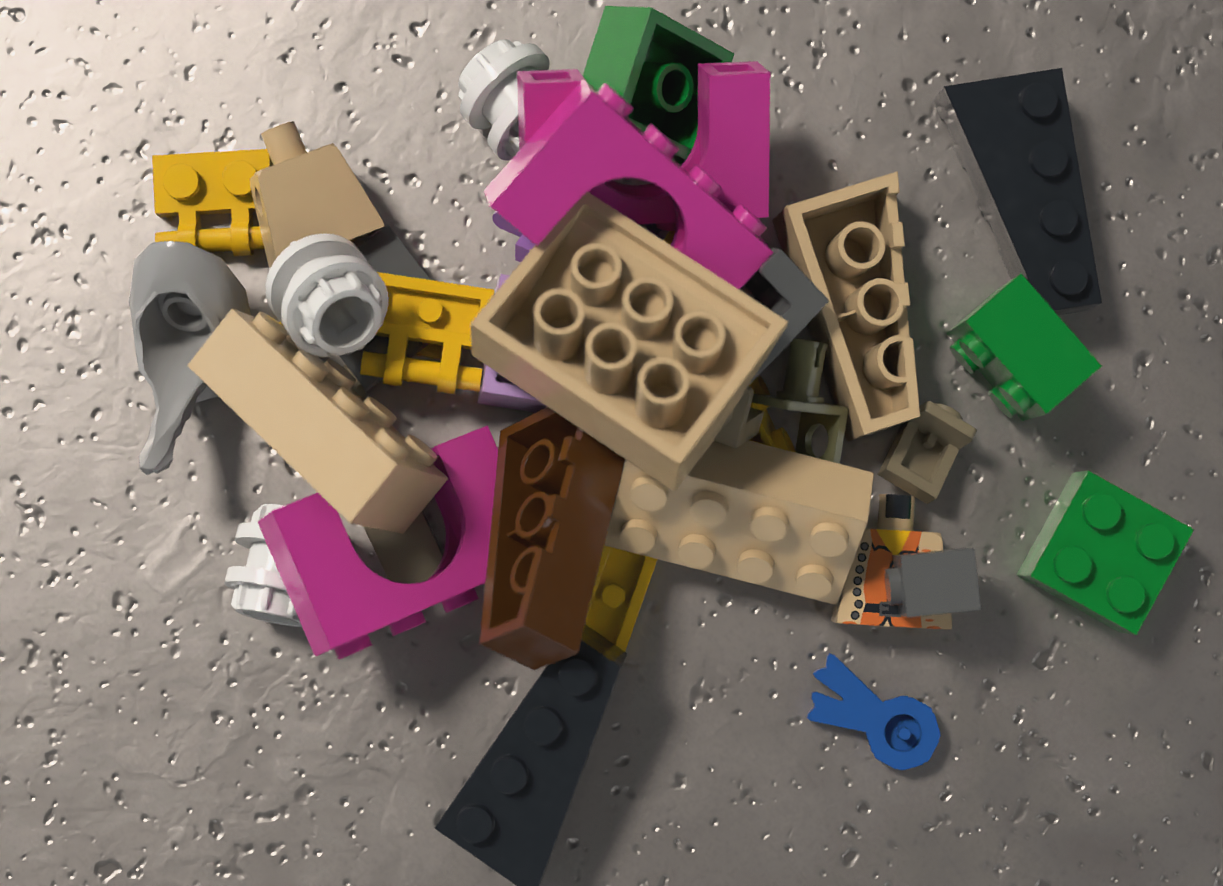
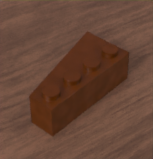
(546, 537)

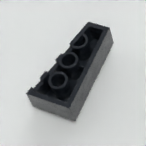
(1027, 180)
(528, 776)

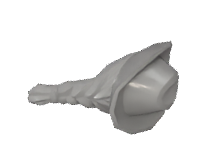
(167, 286)

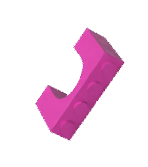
(729, 141)
(596, 142)
(343, 598)

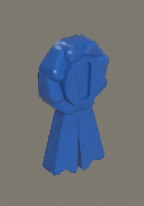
(898, 729)

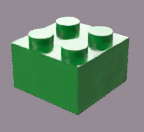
(654, 69)
(1022, 350)
(1105, 552)

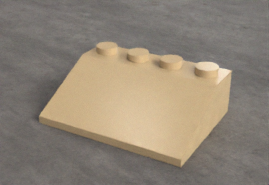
(626, 338)

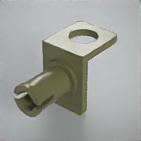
(802, 394)

